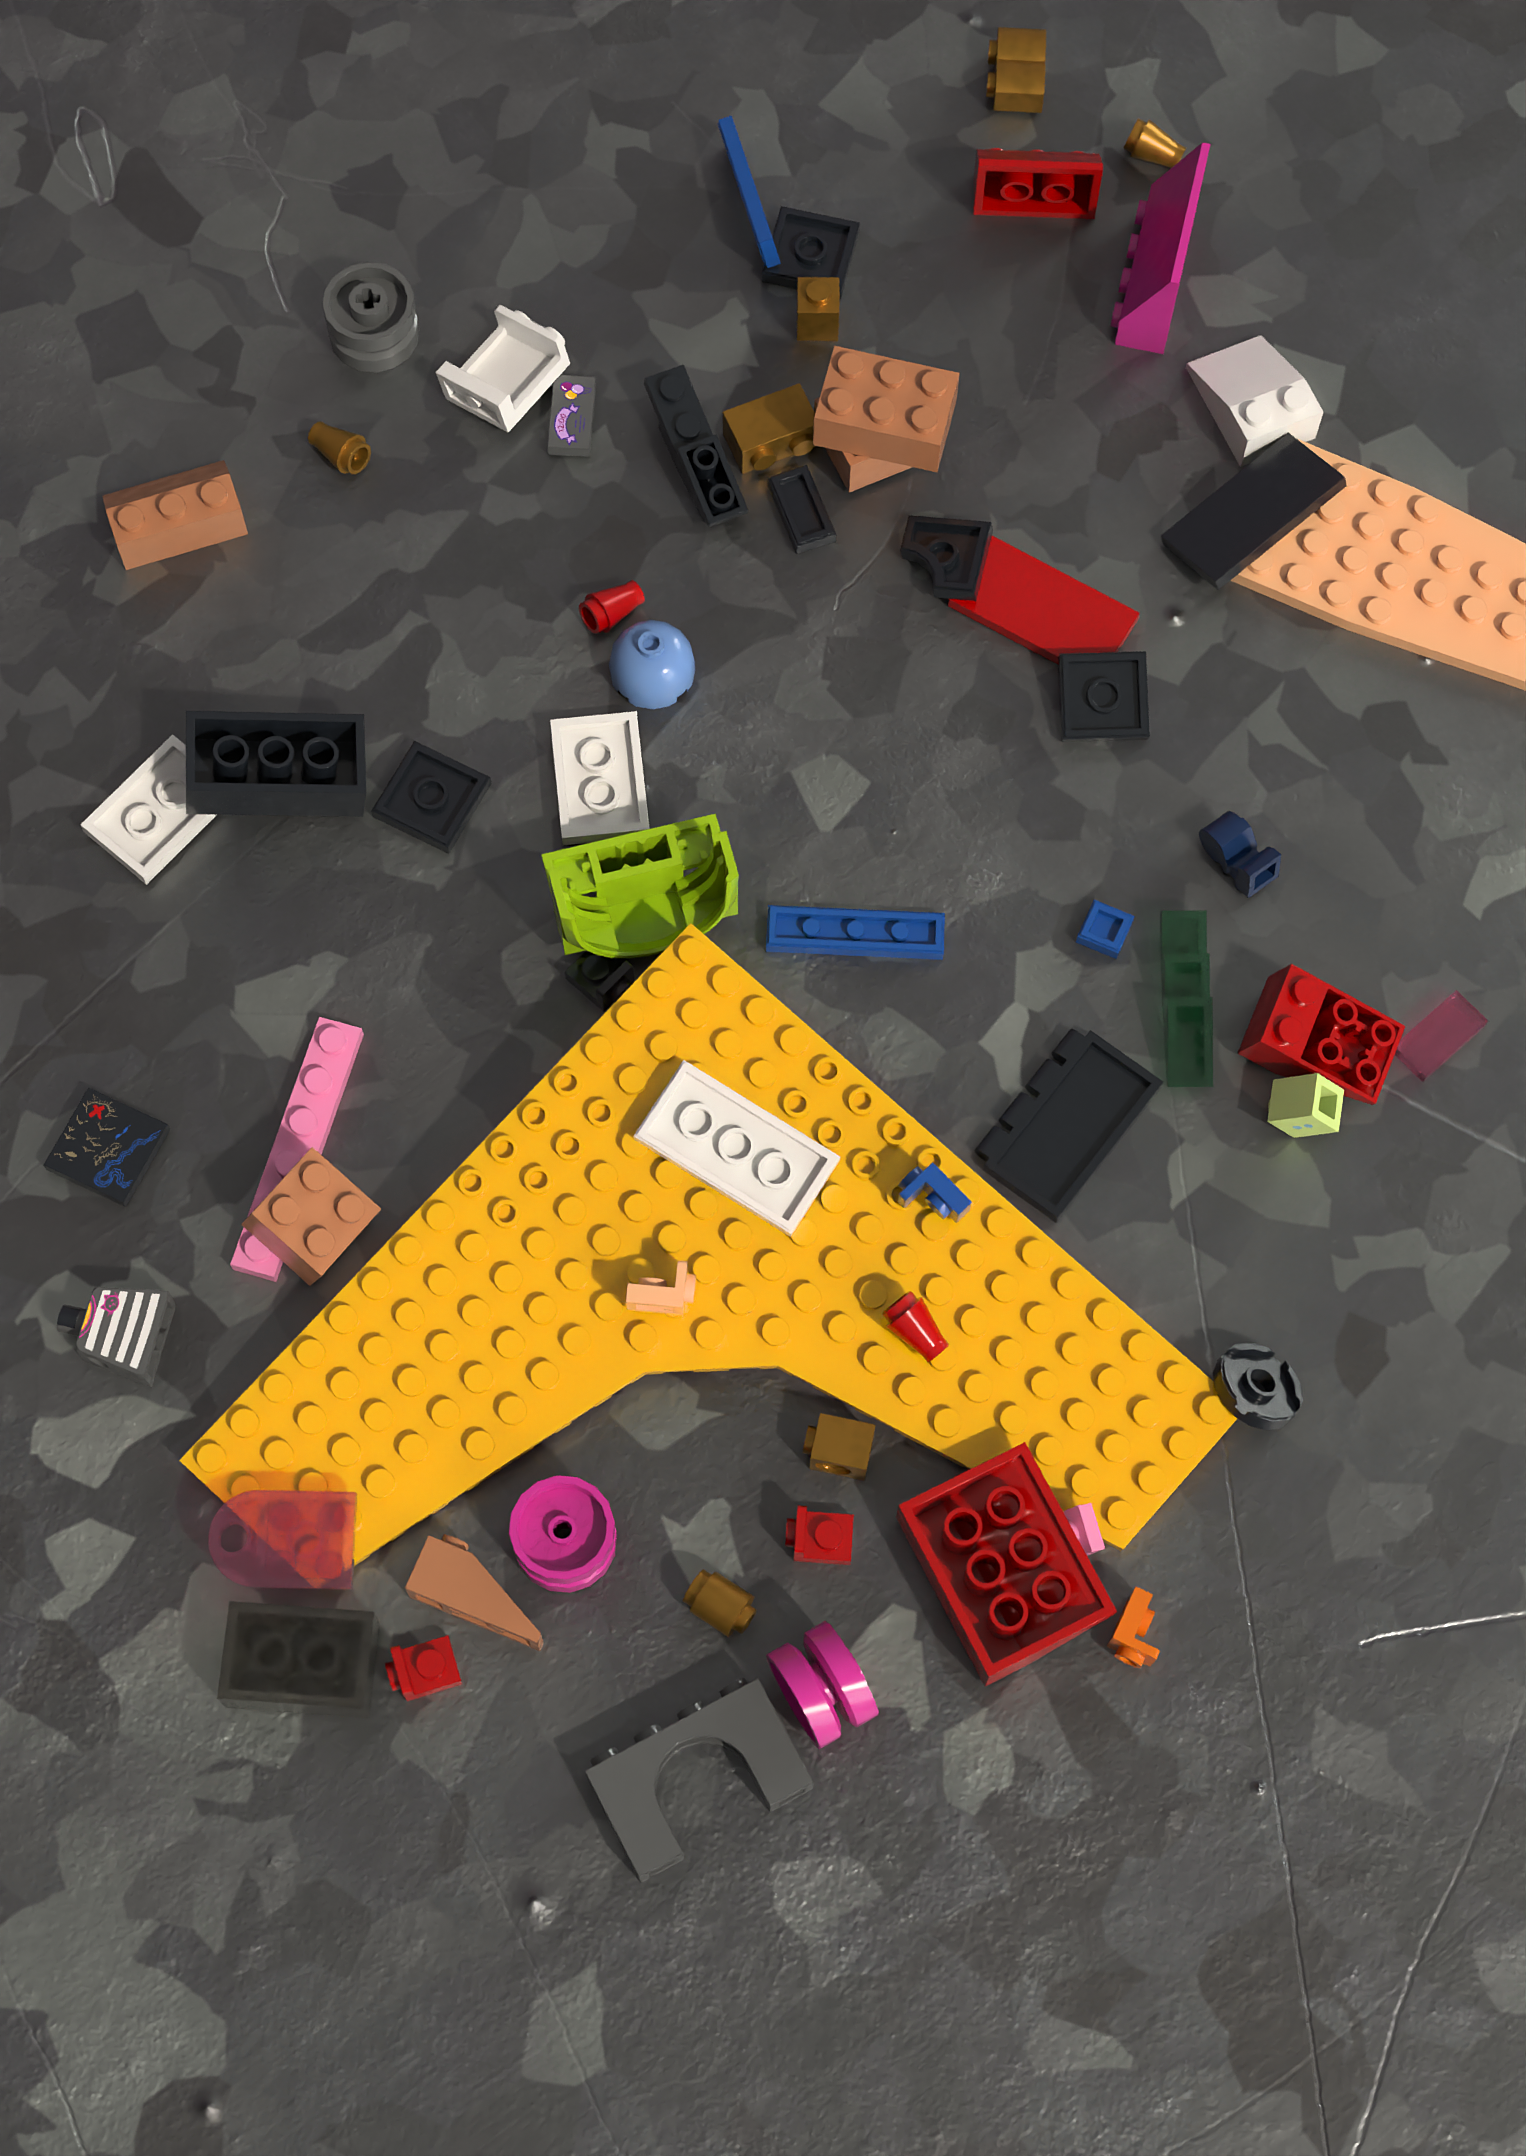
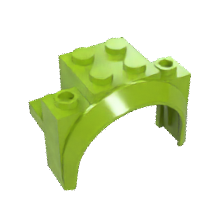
(642, 888)

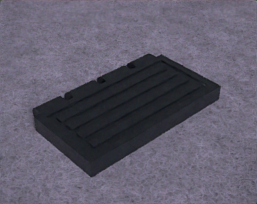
(1070, 1125)

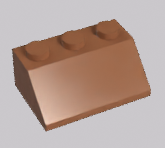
(175, 515)

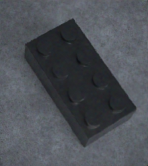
(275, 763)

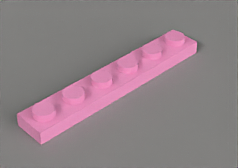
(302, 1127)

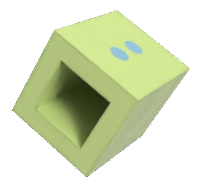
(1305, 1105)

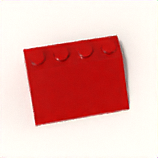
(1004, 1563)

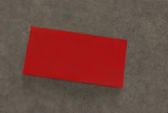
(1045, 607)

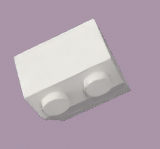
(1255, 397)

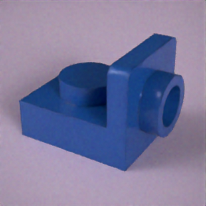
(942, 1193)

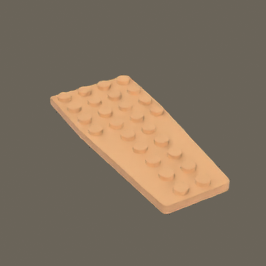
(1404, 574)

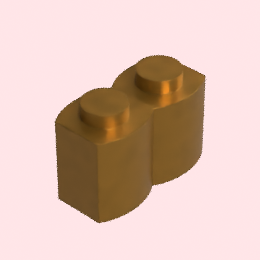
(1019, 69)

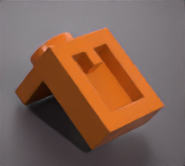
(1134, 1620)

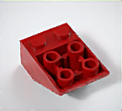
(1318, 1029)

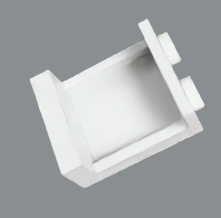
(506, 370)

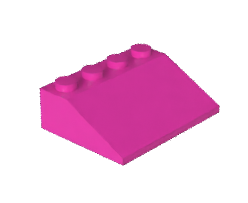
(1159, 255)

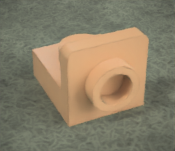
(654, 1296)

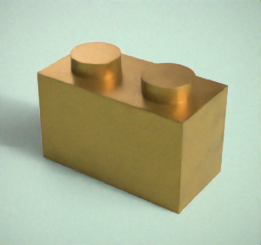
(770, 428)

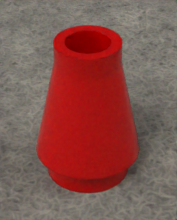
(608, 607)
(914, 1324)

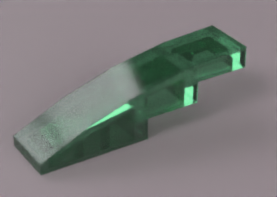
(1186, 999)

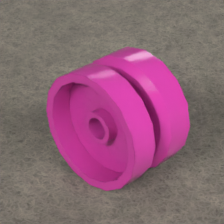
(571, 1561)
(828, 1681)

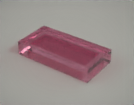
(1440, 1035)

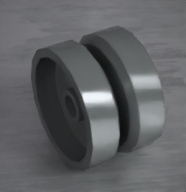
(371, 317)

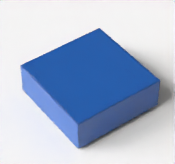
(1105, 929)

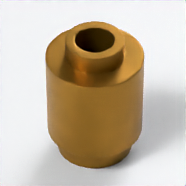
(720, 1603)

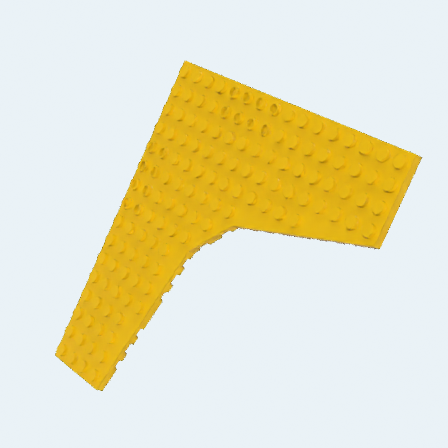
(511, 1282)

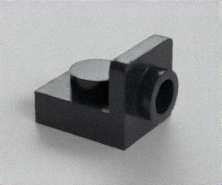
(600, 978)

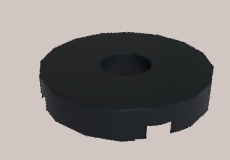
(1244, 1400)

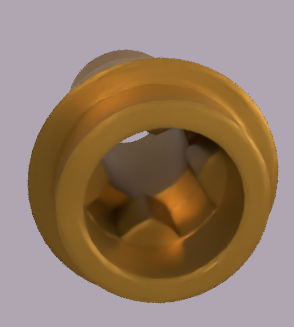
(1153, 144)
(342, 448)

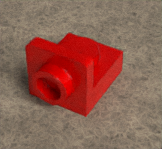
(820, 1536)
(423, 1668)

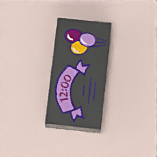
(572, 416)

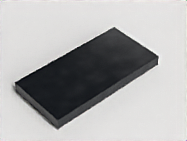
(1253, 511)

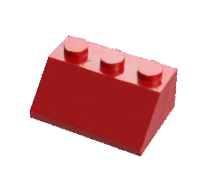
(1036, 183)

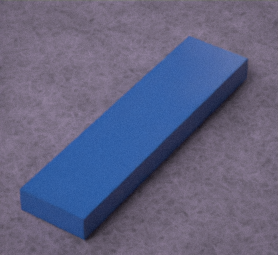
(748, 192)
(855, 932)

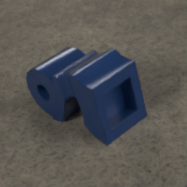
(1234, 846)

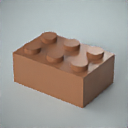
(885, 408)

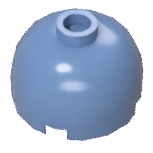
(652, 664)

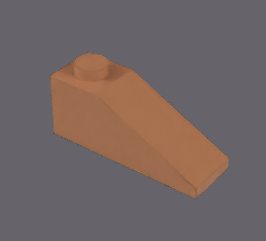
(461, 1586)

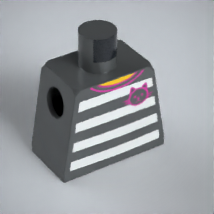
(121, 1330)

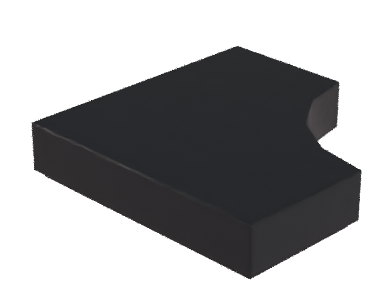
(950, 551)

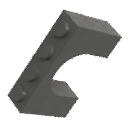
(739, 1722)

